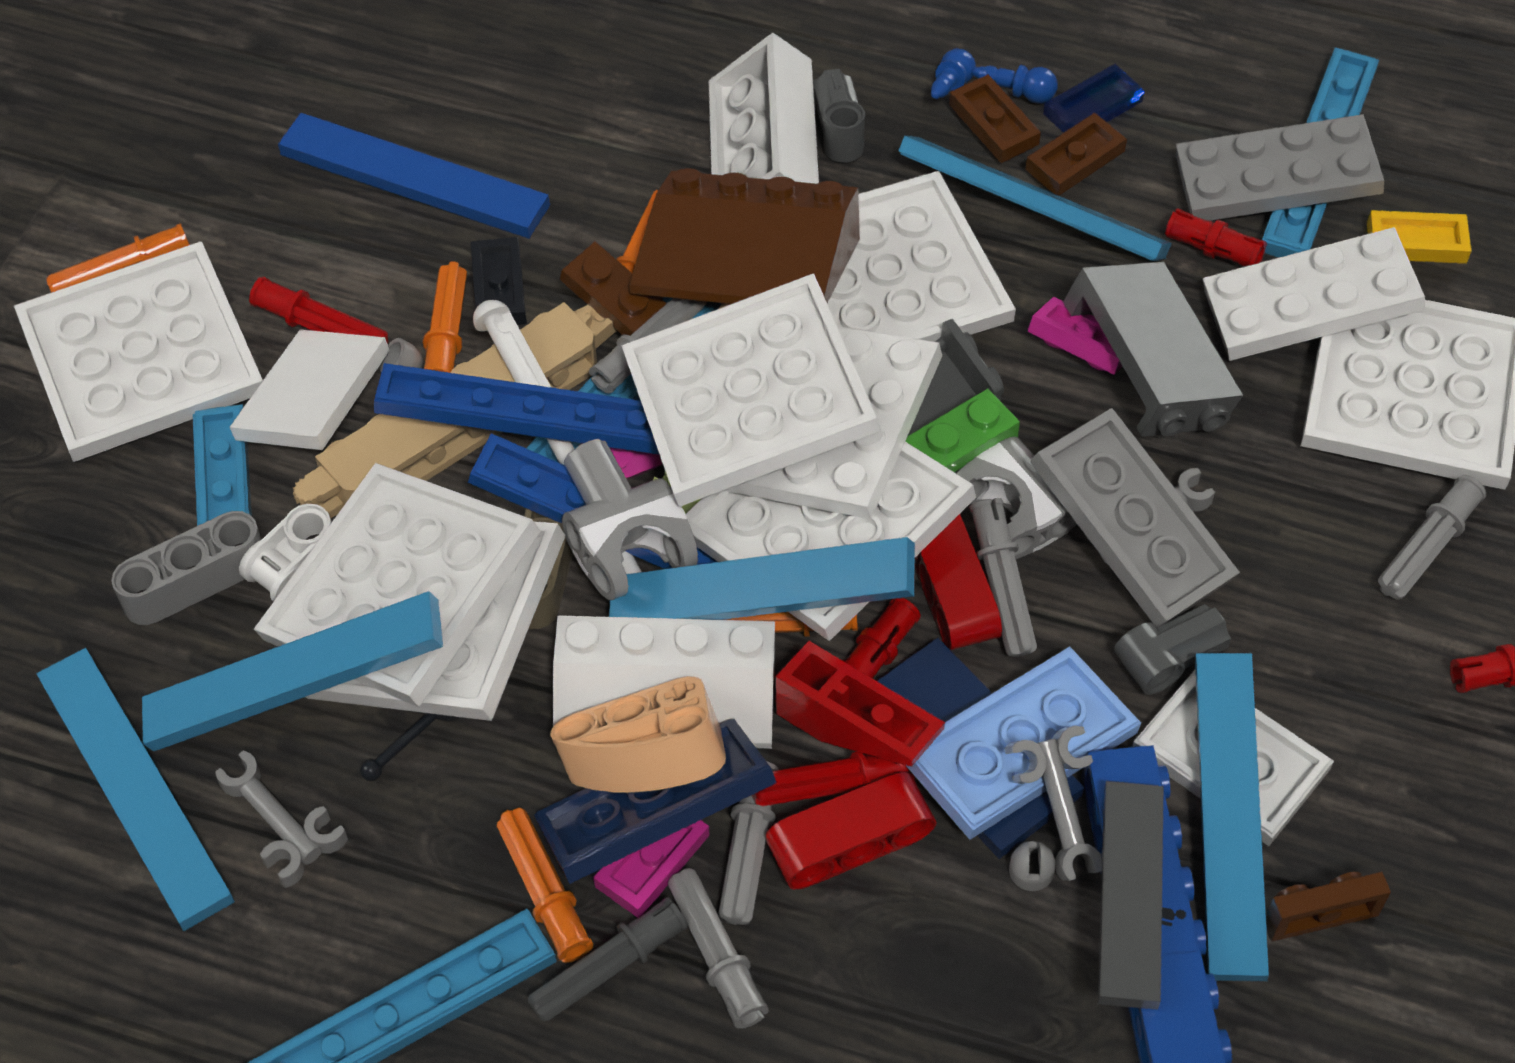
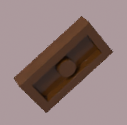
(994, 118)
(1076, 154)
(605, 287)
(1341, 902)

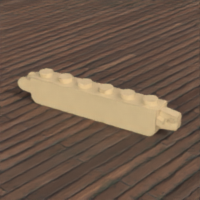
(565, 351)

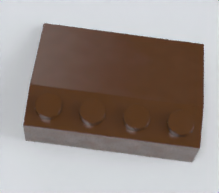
(744, 236)

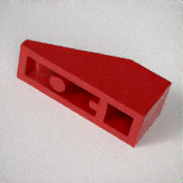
(851, 708)

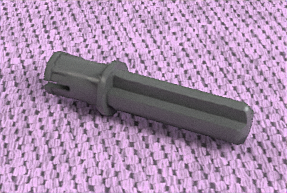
(631, 944)

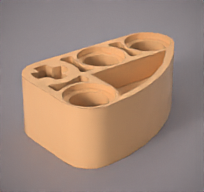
(643, 740)

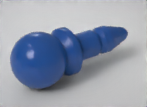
(952, 72)
(1036, 84)

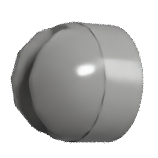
(403, 354)
(1020, 866)

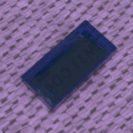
(1105, 93)

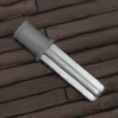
(614, 368)
(1442, 523)
(1003, 576)
(745, 859)
(727, 969)

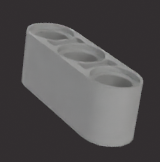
(164, 567)

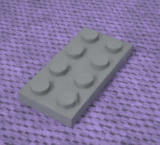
(1279, 168)
(1134, 517)

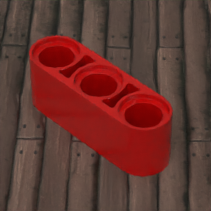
(957, 589)
(850, 830)

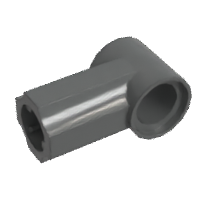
(839, 116)
(1162, 653)

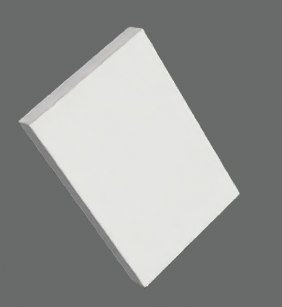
(310, 389)
(1286, 764)

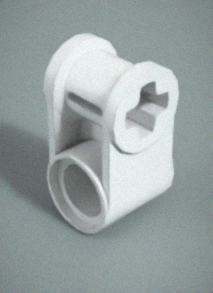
(284, 548)

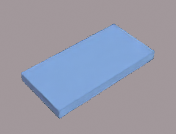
(968, 760)

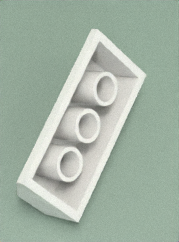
(765, 114)
(624, 655)

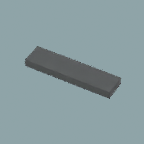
(1131, 896)

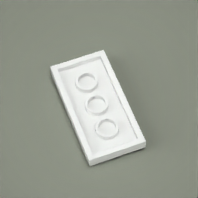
(1313, 293)

